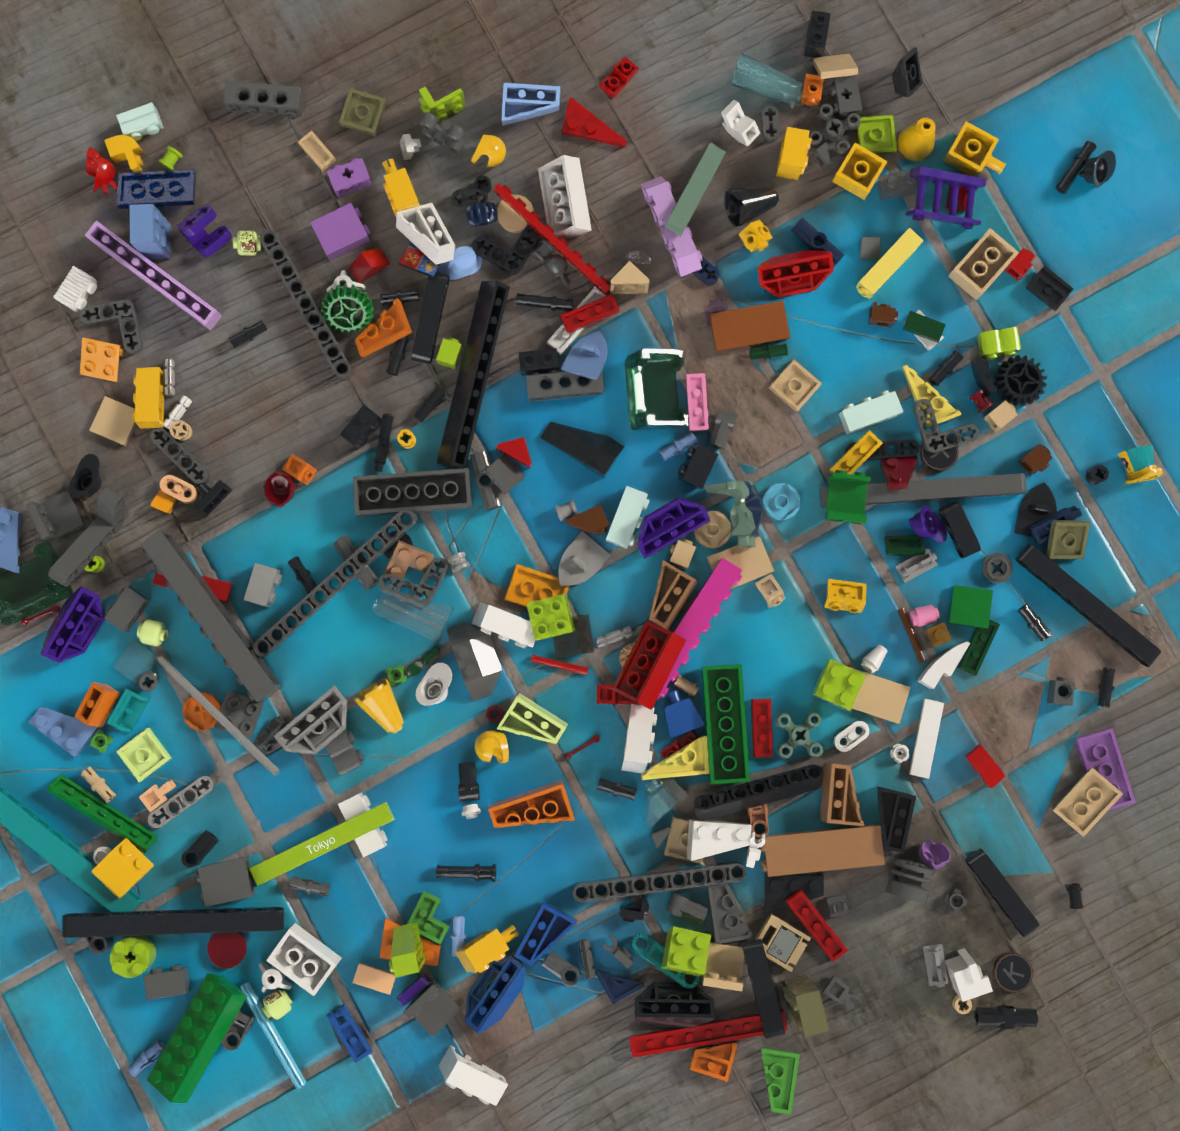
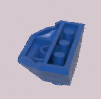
(494, 993)

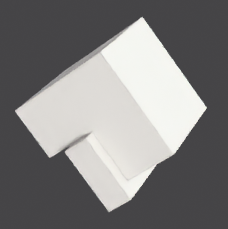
(967, 976)

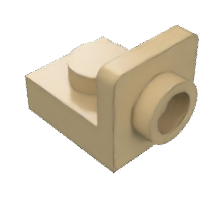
(770, 591)

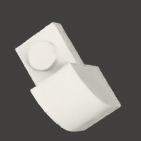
(738, 125)

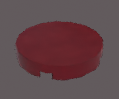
(227, 949)

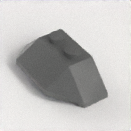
(475, 659)

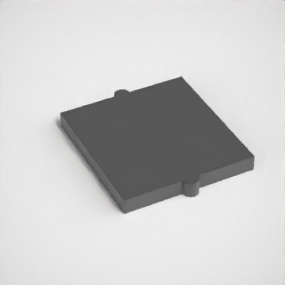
(504, 474)

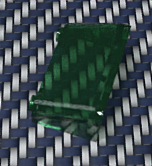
(653, 389)
(31, 588)

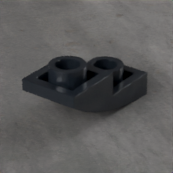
(979, 369)

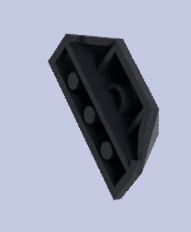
(674, 1006)

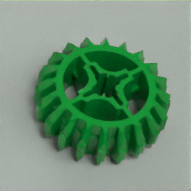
(352, 300)

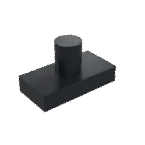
(211, 497)

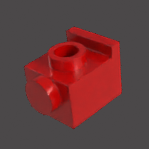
(1020, 264)

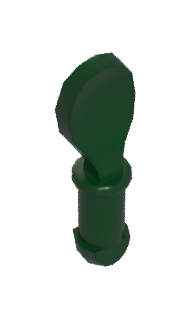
(415, 667)

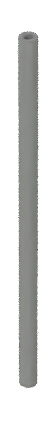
(218, 715)

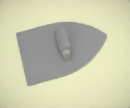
(581, 561)

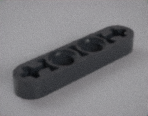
(882, 453)

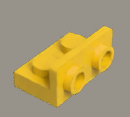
(845, 596)

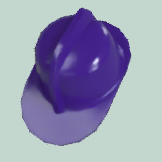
(928, 525)

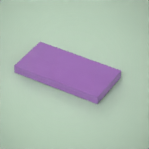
(1103, 754)

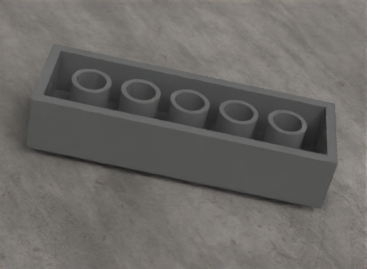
(412, 491)

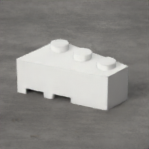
(505, 624)
(639, 739)
(715, 837)
(471, 1077)

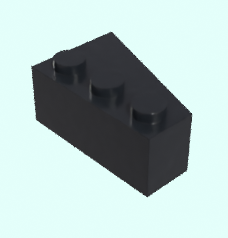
(895, 817)

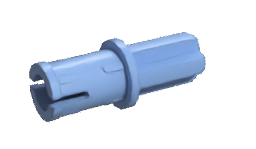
(458, 934)

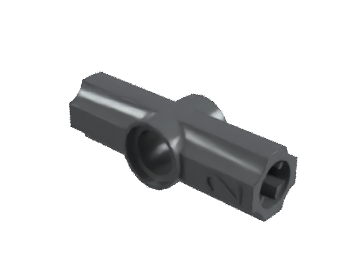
(488, 492)
(346, 549)

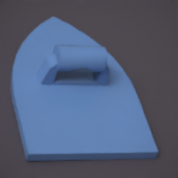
(587, 356)

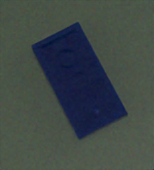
(156, 188)

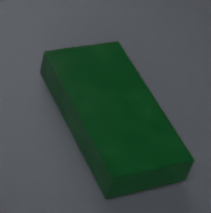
(924, 326)
(904, 545)

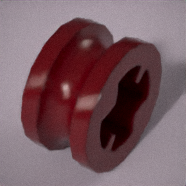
(491, 708)

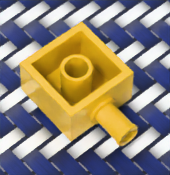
(973, 151)
(399, 188)
(485, 948)

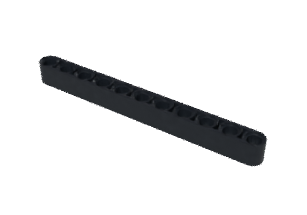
(172, 922)

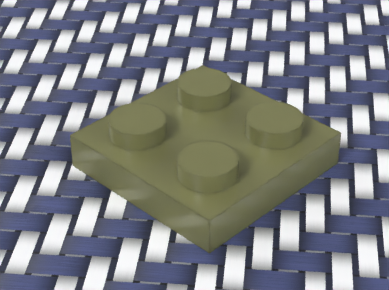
(362, 112)
(1067, 539)

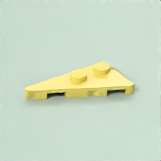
(921, 390)
(685, 762)

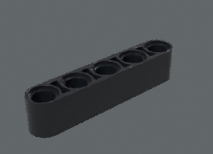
(430, 318)
(1002, 892)
(763, 988)

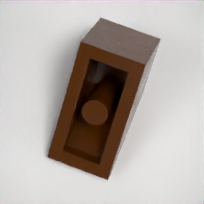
(590, 521)

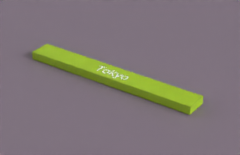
(322, 843)

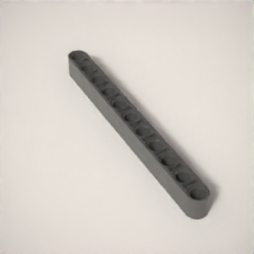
(943, 489)
(326, 585)

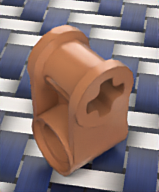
(758, 816)

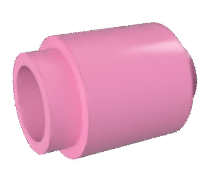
(924, 615)

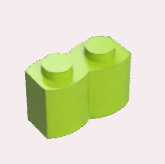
(998, 342)

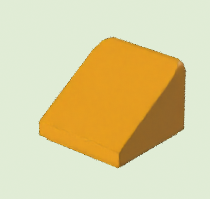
(163, 502)

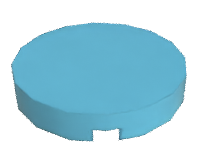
(781, 501)

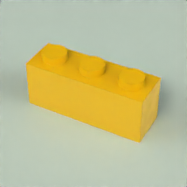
(148, 398)

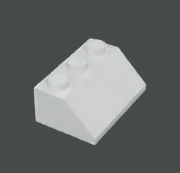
(304, 959)

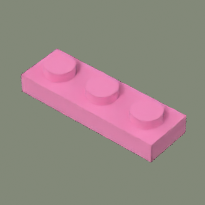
(697, 402)

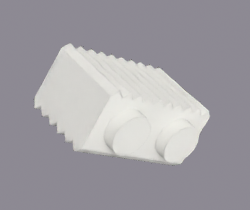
(76, 289)

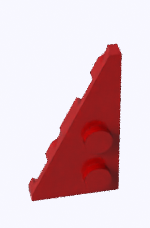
(585, 125)

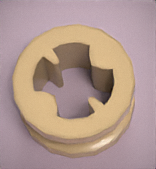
(956, 999)

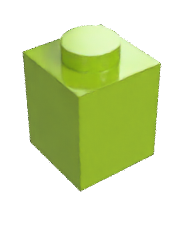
(449, 353)

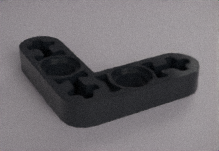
(507, 256)

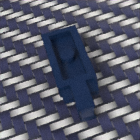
(1041, 530)

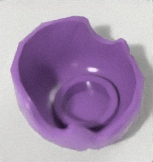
(933, 855)

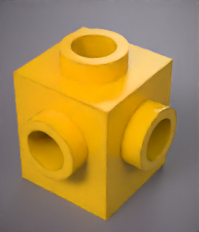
(755, 236)

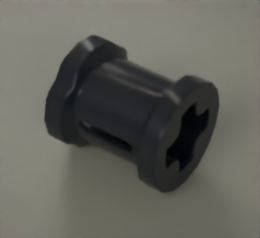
(1097, 469)

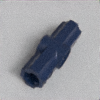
(808, 234)

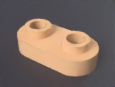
(179, 490)

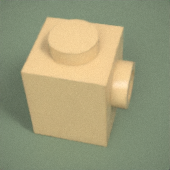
(682, 553)

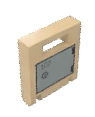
(785, 943)

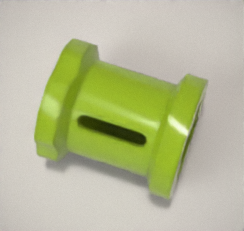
(170, 158)
(96, 568)

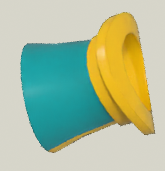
(1140, 464)

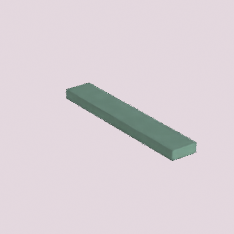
(695, 189)

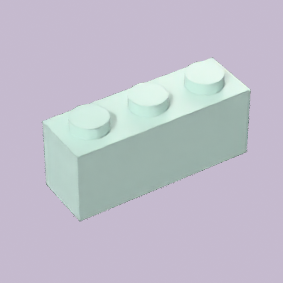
(870, 412)
(627, 517)

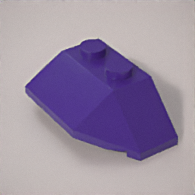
(669, 525)
(74, 626)

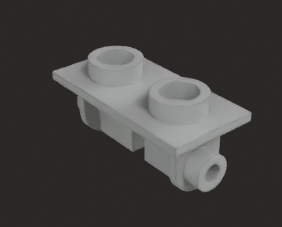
(916, 565)
(935, 965)

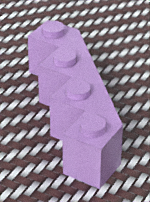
(682, 249)

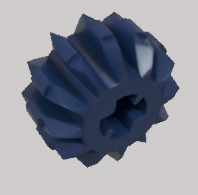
(481, 214)

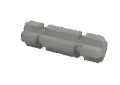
(169, 377)
(614, 636)

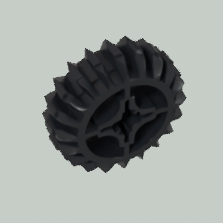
(1025, 367)

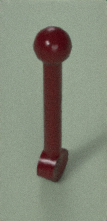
(55, 609)
(568, 755)

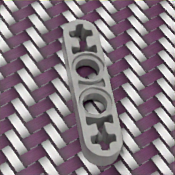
(181, 801)

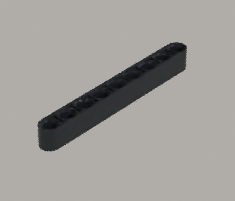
(1088, 605)

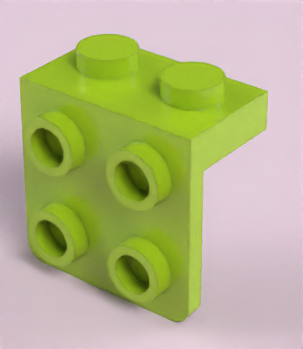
(445, 106)

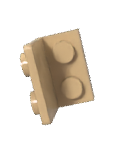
(724, 967)

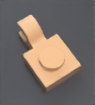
(156, 796)

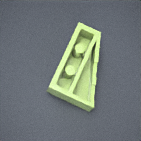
(532, 720)

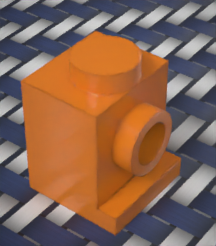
(812, 82)

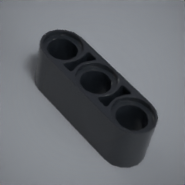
(959, 529)

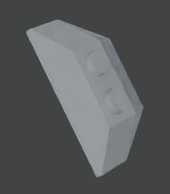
(316, 724)

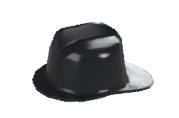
(1099, 169)
(87, 477)

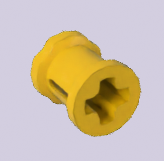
(411, 442)

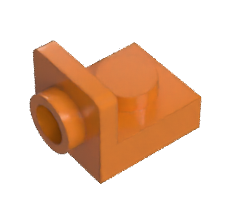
(299, 469)

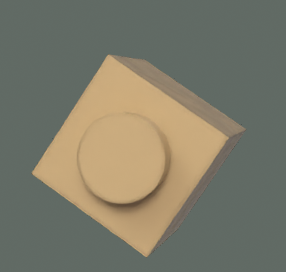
(1001, 415)

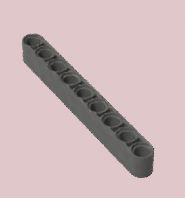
(301, 297)
(668, 884)

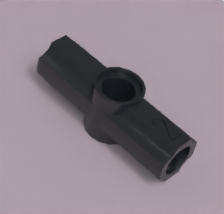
(1006, 1017)

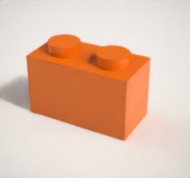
(97, 704)

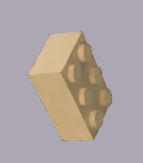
(983, 264)

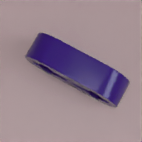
(413, 989)

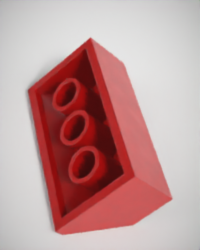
(649, 664)

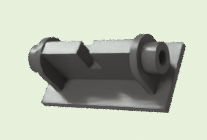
(266, 742)

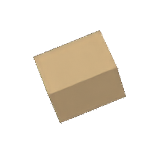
(629, 281)

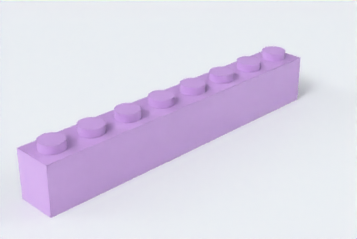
(153, 275)

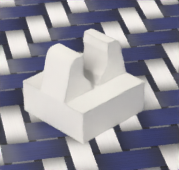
(409, 146)

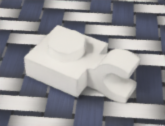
(753, 852)

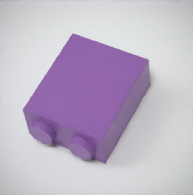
(341, 231)

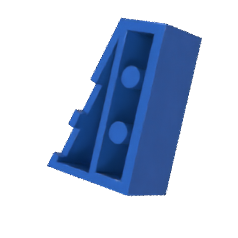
(543, 932)

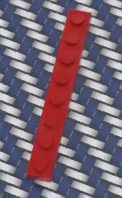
(547, 233)
(700, 1035)

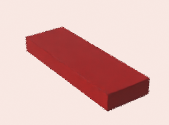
(590, 313)
(761, 728)

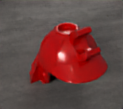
(101, 170)

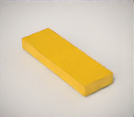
(858, 453)

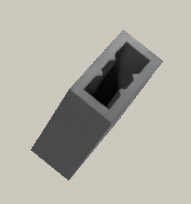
(225, 881)

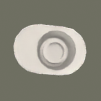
(434, 685)

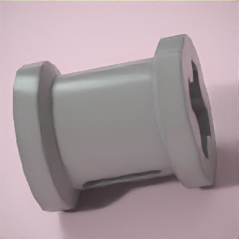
(566, 510)

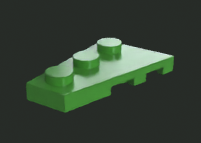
(780, 1077)

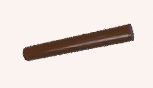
(911, 634)

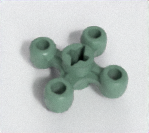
(805, 741)

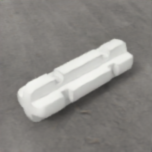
(177, 411)

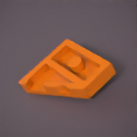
(714, 1060)

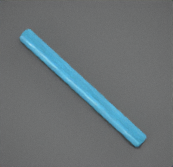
(273, 1036)

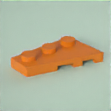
(386, 330)
(430, 948)

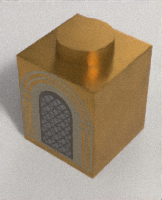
(936, 635)

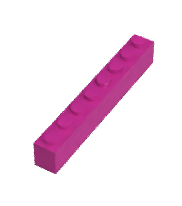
(701, 610)

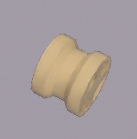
(177, 428)

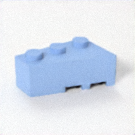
(528, 101)

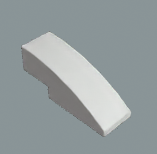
(942, 665)

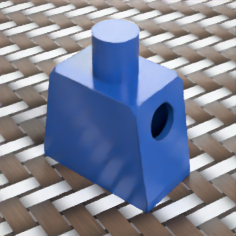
(681, 715)

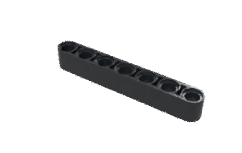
(807, 779)

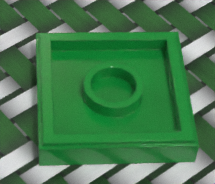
(970, 606)

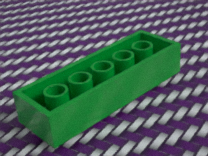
(725, 724)
(196, 1038)

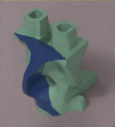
(745, 512)

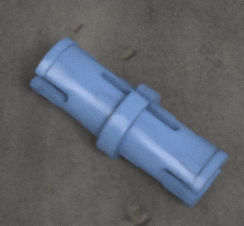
(677, 446)
(146, 1058)

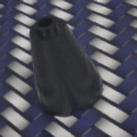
(748, 203)

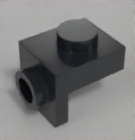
(631, 914)

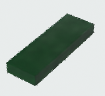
(978, 648)

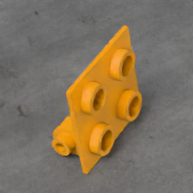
(100, 359)

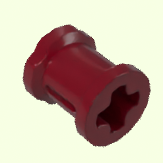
(981, 400)

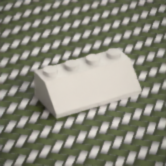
(564, 197)

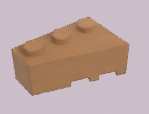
(671, 595)
(838, 796)

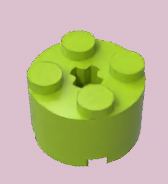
(124, 963)

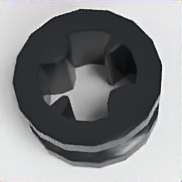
(481, 179)

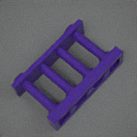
(955, 181)

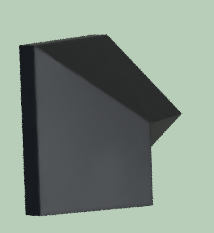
(907, 74)

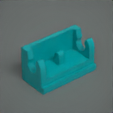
(128, 710)

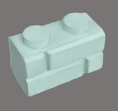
(140, 121)

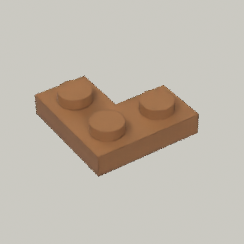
(407, 556)

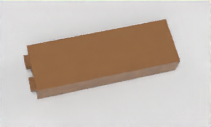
(822, 850)

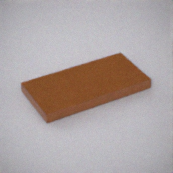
(749, 326)

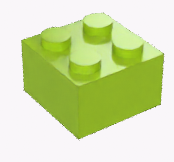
(838, 684)
(686, 951)

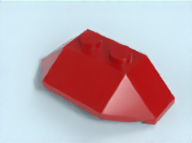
(795, 272)

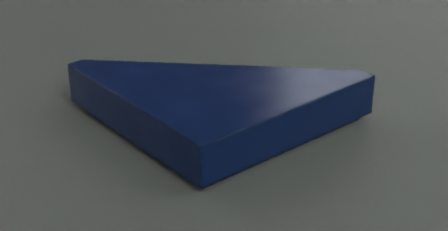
(617, 986)

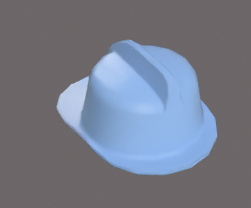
(463, 264)

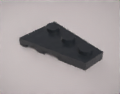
(781, 887)

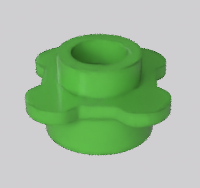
(391, 675)
(95, 741)

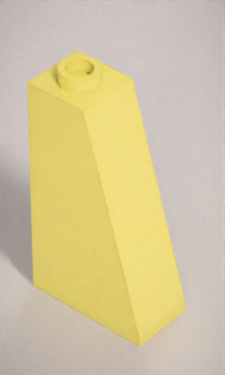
(889, 263)

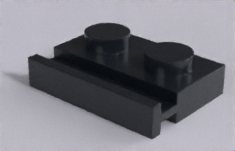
(1049, 288)

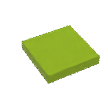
(877, 134)

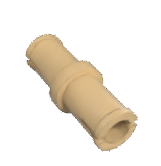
(98, 784)

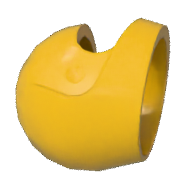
(493, 148)
(490, 744)

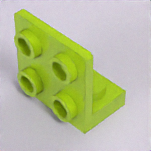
(550, 617)

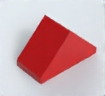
(368, 264)
(516, 450)

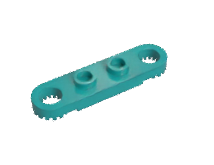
(653, 954)

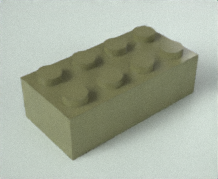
(805, 1005)

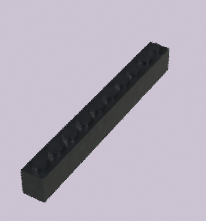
(473, 374)

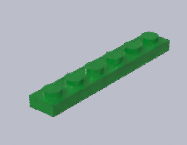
(102, 813)

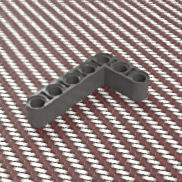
(109, 520)

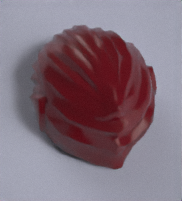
(279, 488)

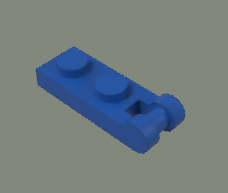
(350, 1033)

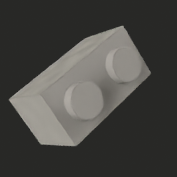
(263, 585)

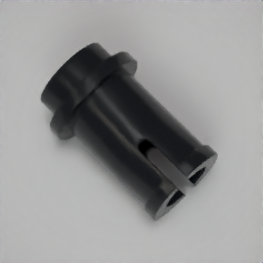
(1075, 895)

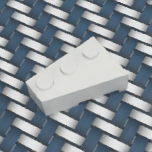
(427, 232)

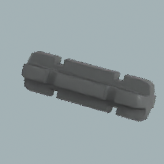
(586, 958)

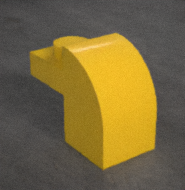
(125, 148)

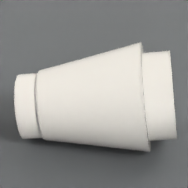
(874, 659)

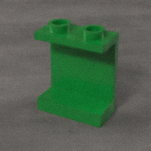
(847, 497)

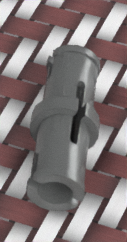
(309, 886)

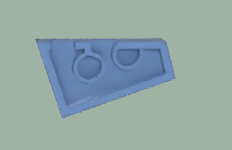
(9, 539)
(63, 729)

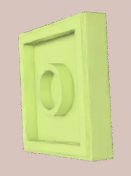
(144, 754)

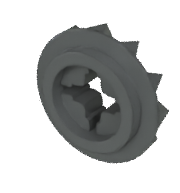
(1005, 568)

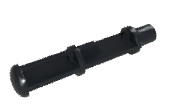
(383, 441)

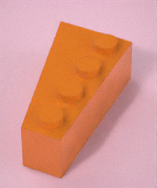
(533, 807)

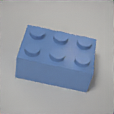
(150, 232)

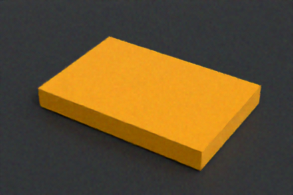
(532, 585)

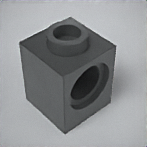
(1053, 695)

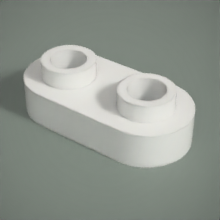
(851, 737)

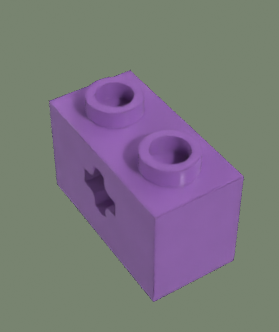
(342, 184)

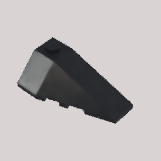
(586, 447)

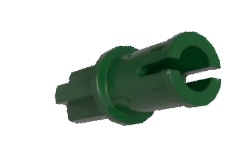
(768, 351)

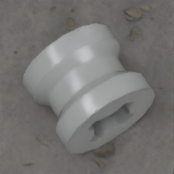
(458, 562)

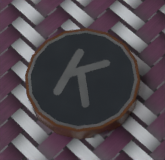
(939, 460)
(1012, 972)

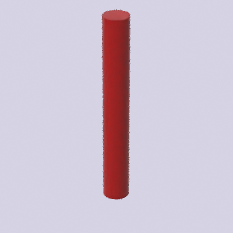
(559, 664)

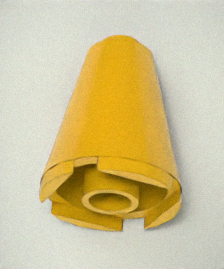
(917, 140)
(381, 706)

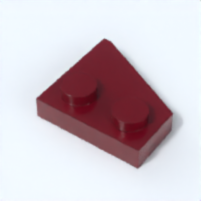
(898, 471)

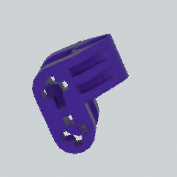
(193, 230)

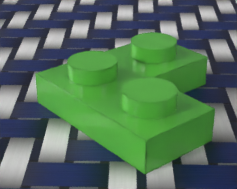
(423, 915)

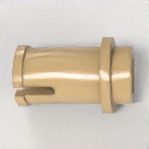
(686, 686)

